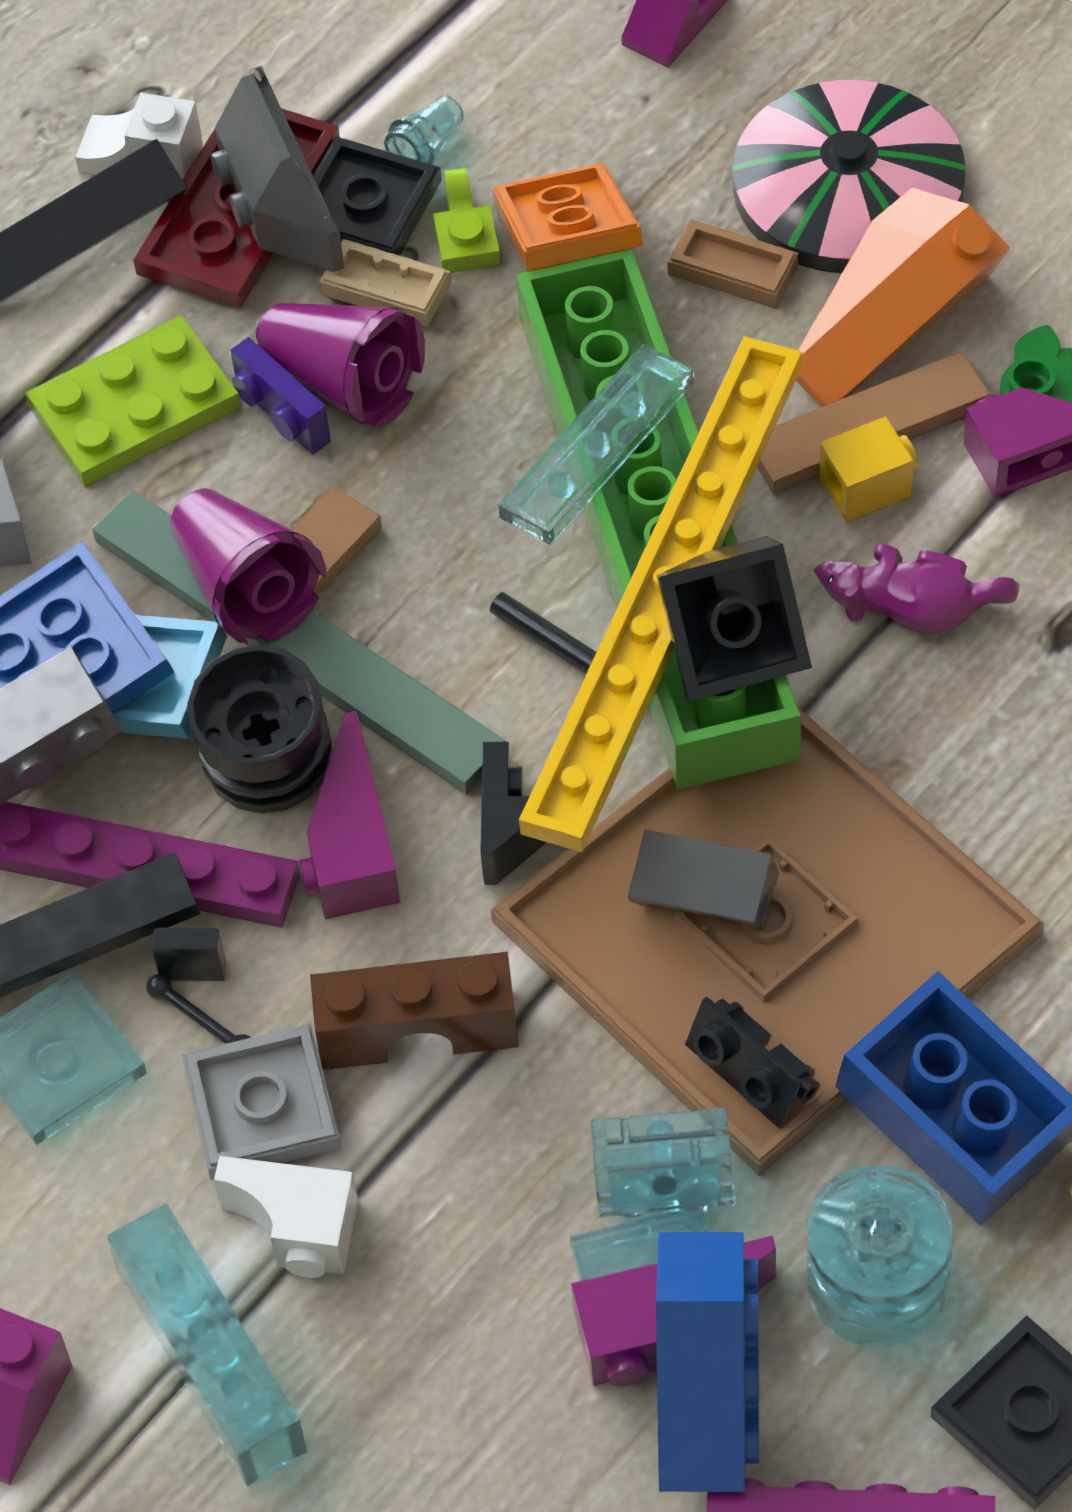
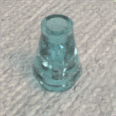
(424, 131)

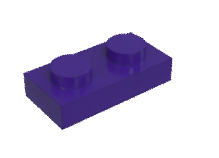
(287, 402)

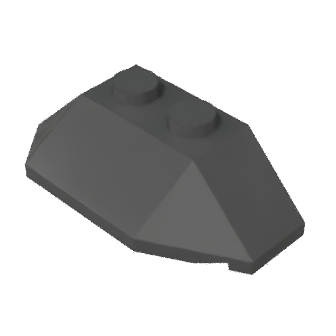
(272, 179)

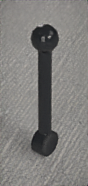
(160, 986)

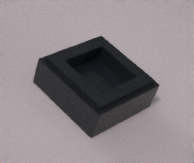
(189, 954)

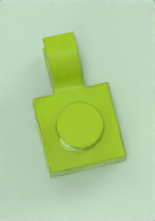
(465, 232)

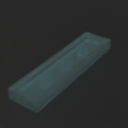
(596, 444)

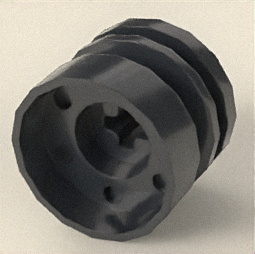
(256, 699)

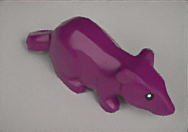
(919, 595)

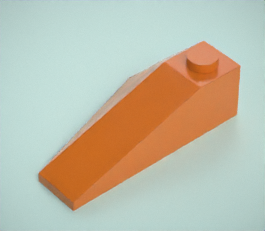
(897, 284)

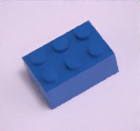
(958, 1097)
(706, 1361)

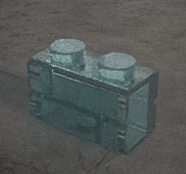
(662, 1163)

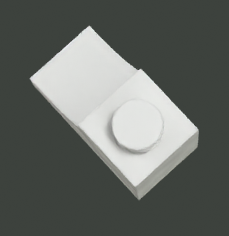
(154, 116)
(300, 1207)

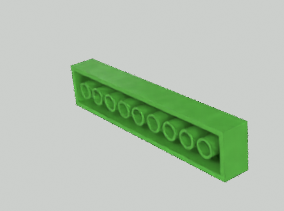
(581, 330)

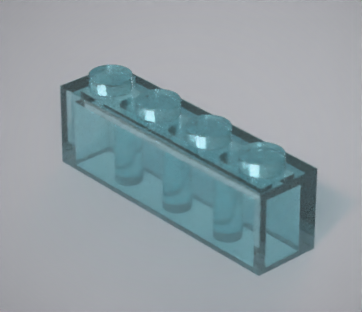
(207, 1344)

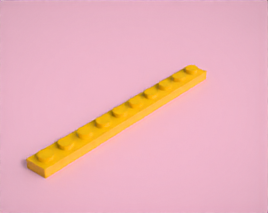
(638, 638)

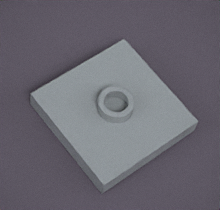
(262, 1098)

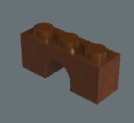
(452, 997)

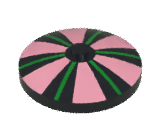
(834, 160)

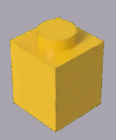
(867, 468)

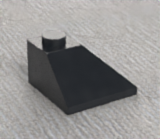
(733, 618)

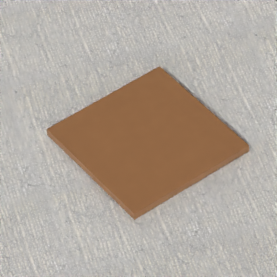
(853, 927)

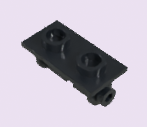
(735, 1050)

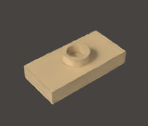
(386, 280)

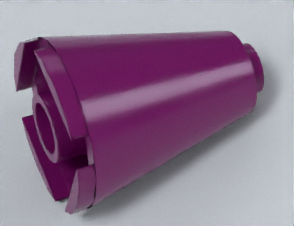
(347, 354)
(247, 565)

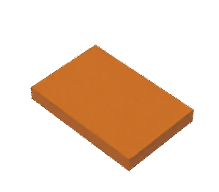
(567, 216)

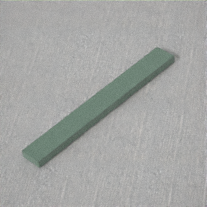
(345, 669)

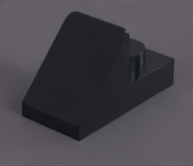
(501, 807)

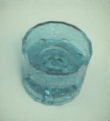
(871, 1289)

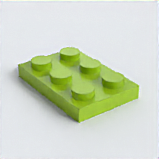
(133, 400)

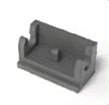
(704, 878)

